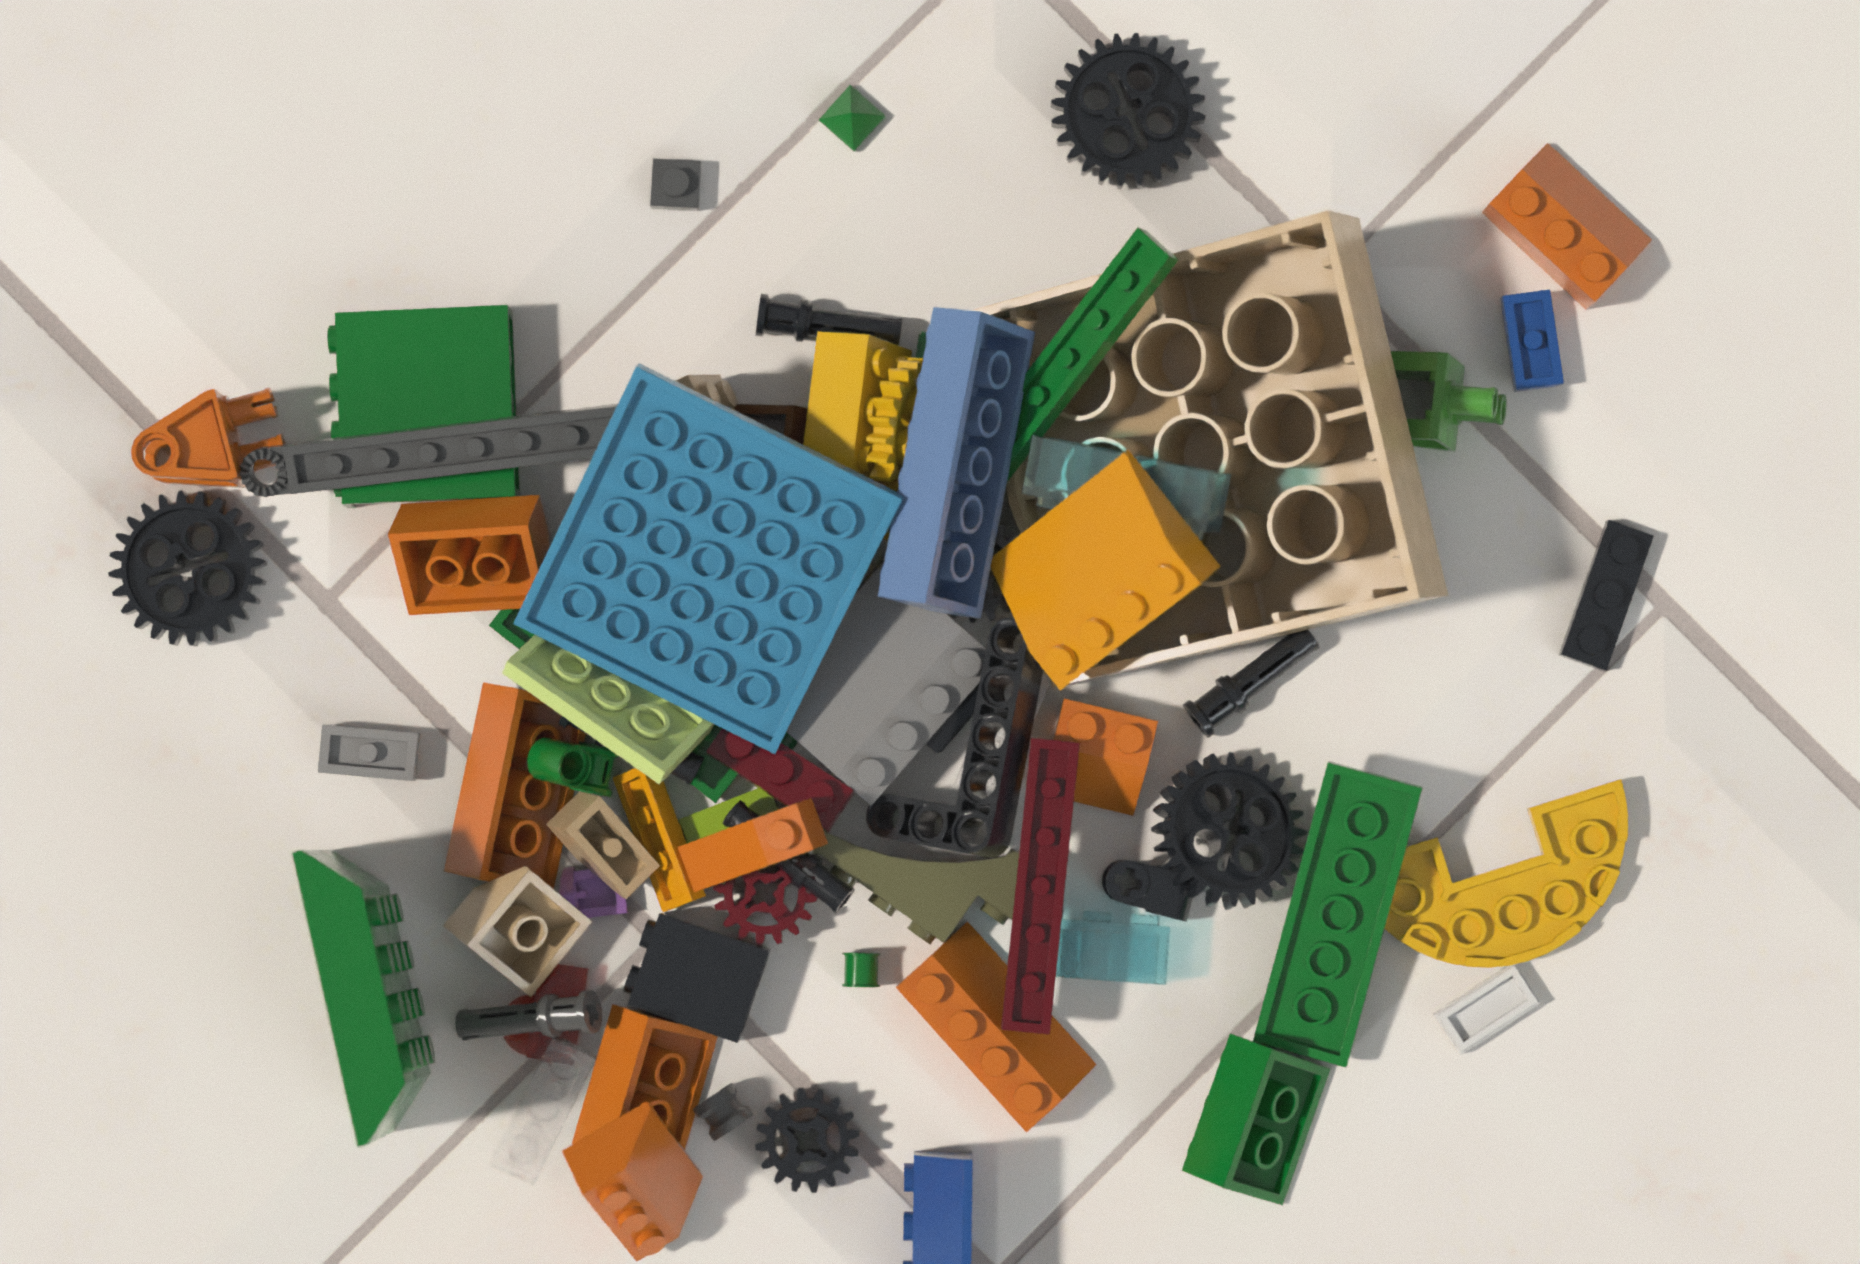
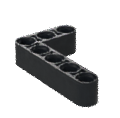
(981, 761)

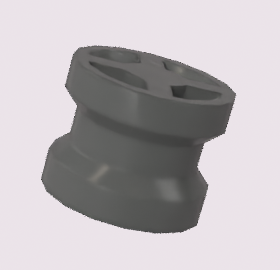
(722, 1112)

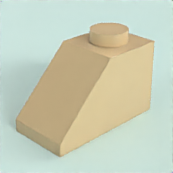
(603, 843)

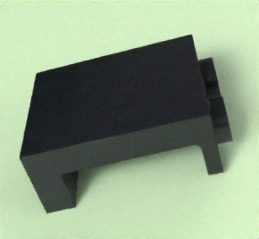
(696, 976)

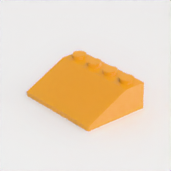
(1099, 569)

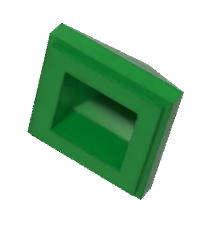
(852, 118)

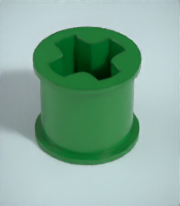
(861, 969)

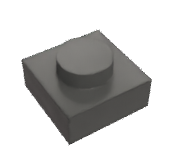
(675, 184)

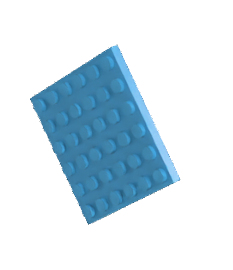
(707, 558)

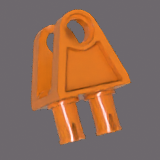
(206, 440)

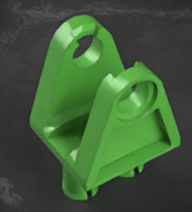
(1451, 399)

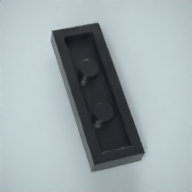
(1606, 595)

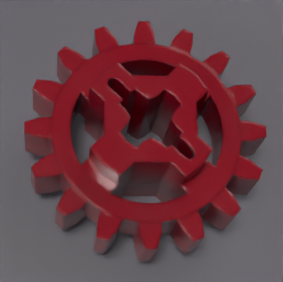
(780, 912)

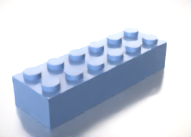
(956, 462)

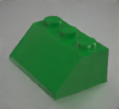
(1255, 1120)

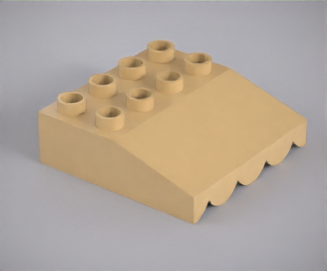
(1282, 373)

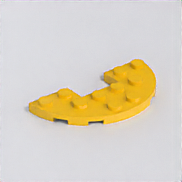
(1519, 907)

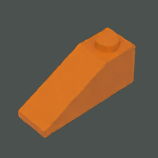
(753, 845)

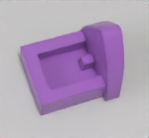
(590, 894)

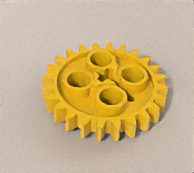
(892, 421)

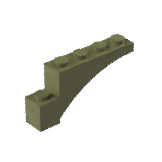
(926, 892)

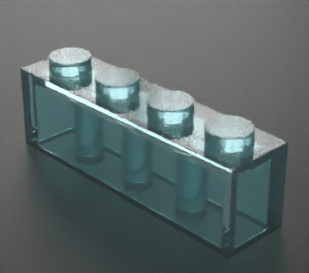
(1063, 466)

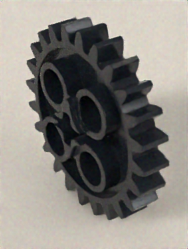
(1167, 95)
(175, 527)
(1190, 816)

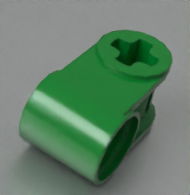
(572, 765)

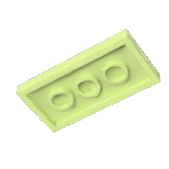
(610, 709)

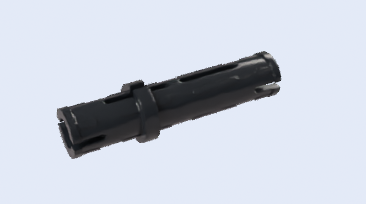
(833, 891)

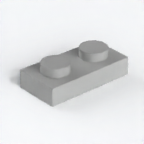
(368, 752)

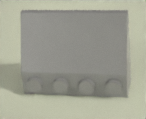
(884, 688)

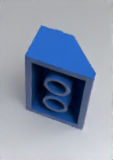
(941, 1207)

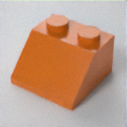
(1111, 753)

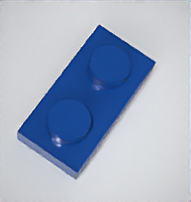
(1532, 340)

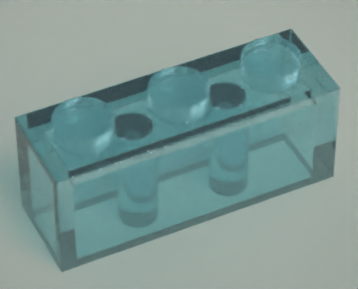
(1113, 950)

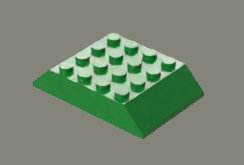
(365, 989)

